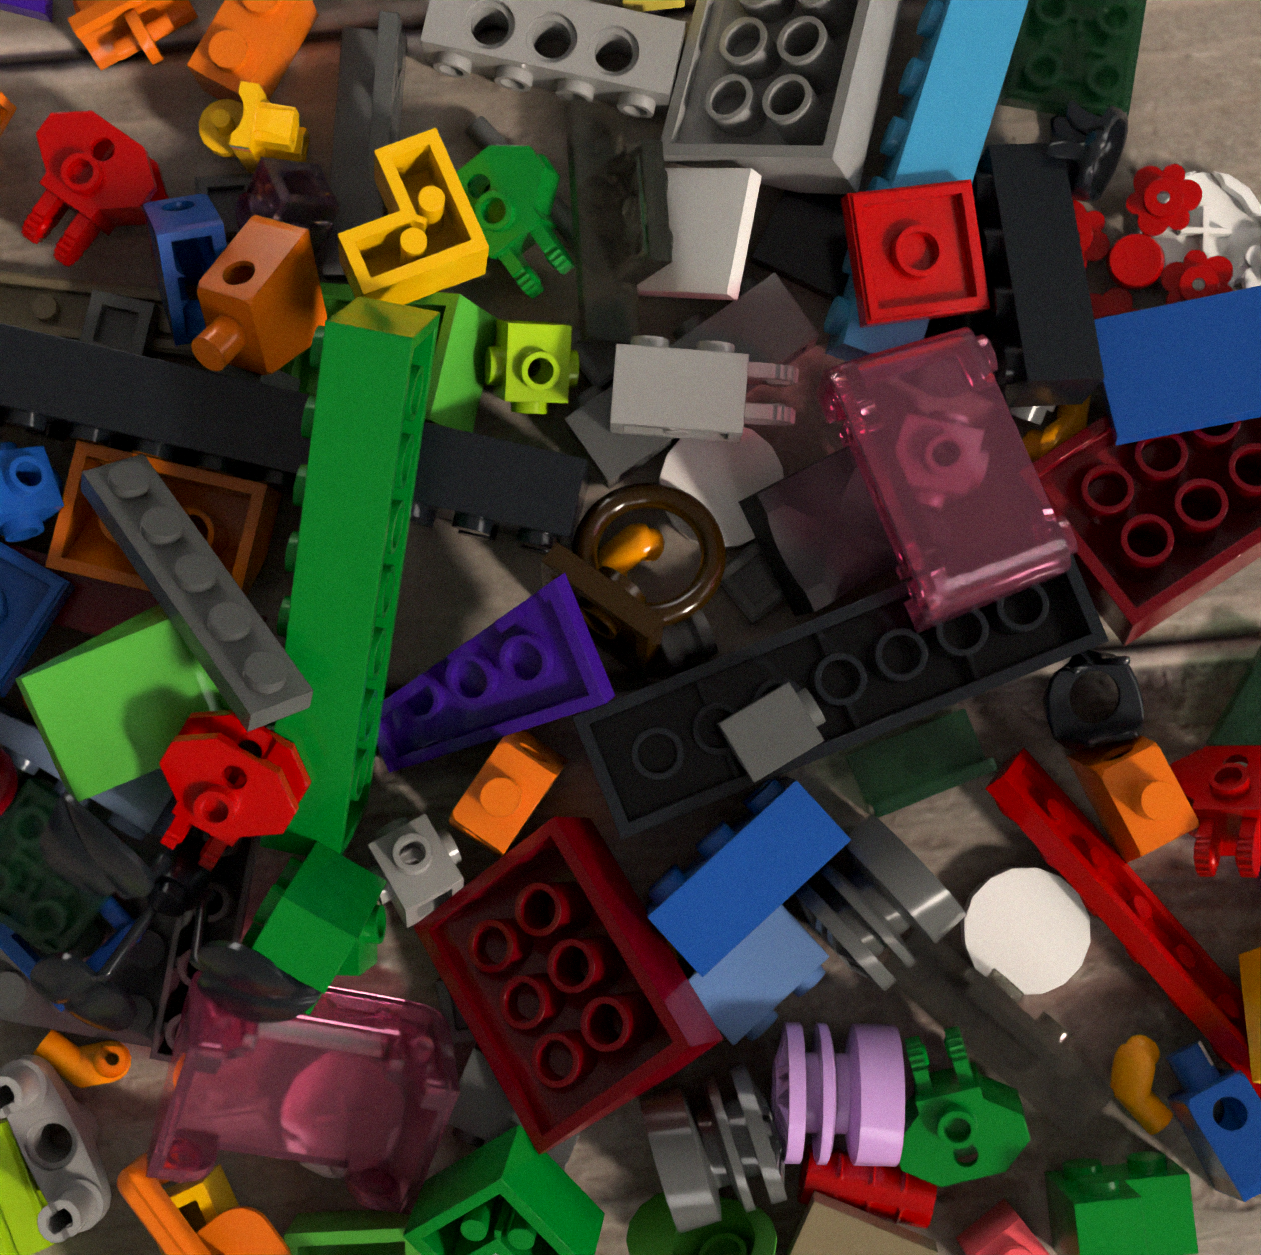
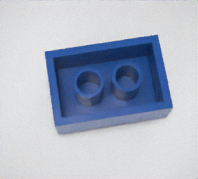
(743, 872)

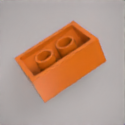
(227, 510)

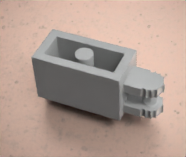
(692, 391)

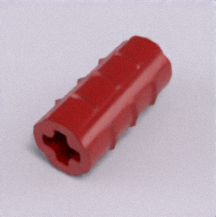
(874, 1189)

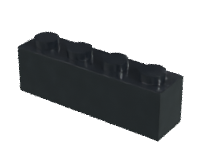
(1035, 278)

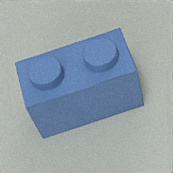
(759, 975)

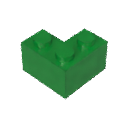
(314, 916)
(504, 1204)
(1121, 1207)

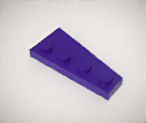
(506, 679)

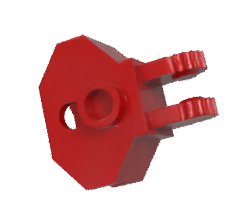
(95, 175)
(228, 787)
(1226, 805)

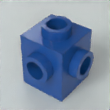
(28, 491)

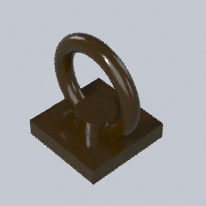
(610, 602)

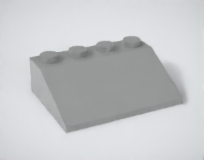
(782, 89)

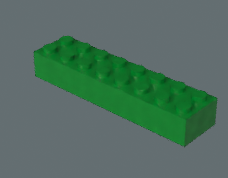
(351, 553)

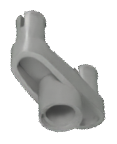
(69, 1180)

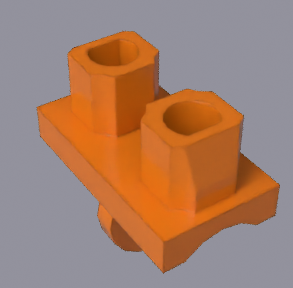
(124, 27)

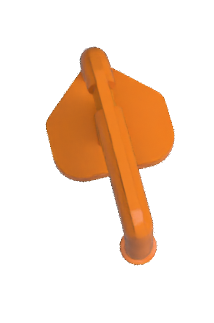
(232, 1232)

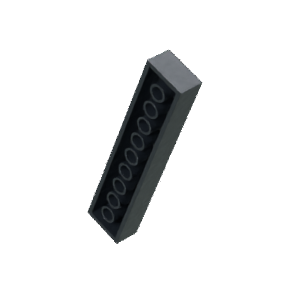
(256, 430)

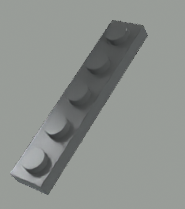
(196, 592)

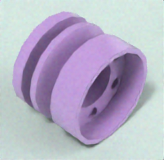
(840, 1093)

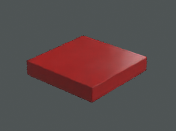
(915, 253)

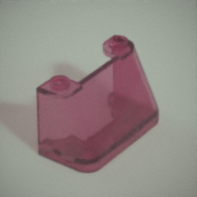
(947, 473)
(344, 1088)

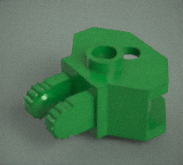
(516, 209)
(957, 1116)

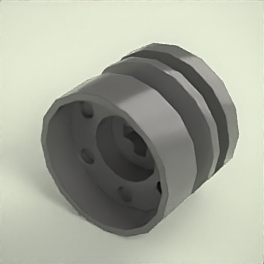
(878, 902)
(712, 1148)

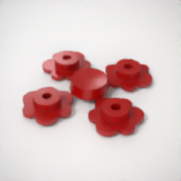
(1137, 257)

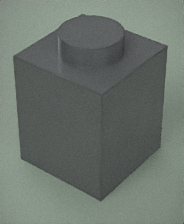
(773, 730)

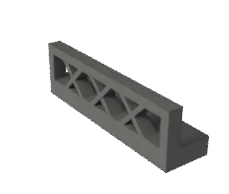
(365, 120)

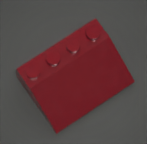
(1157, 516)
(565, 981)

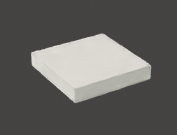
(711, 233)

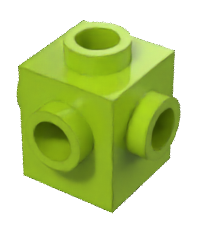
(515, 348)

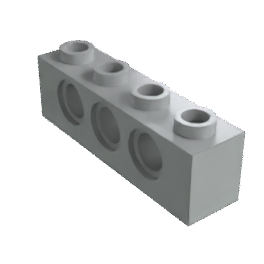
(588, 29)

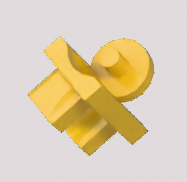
(253, 129)

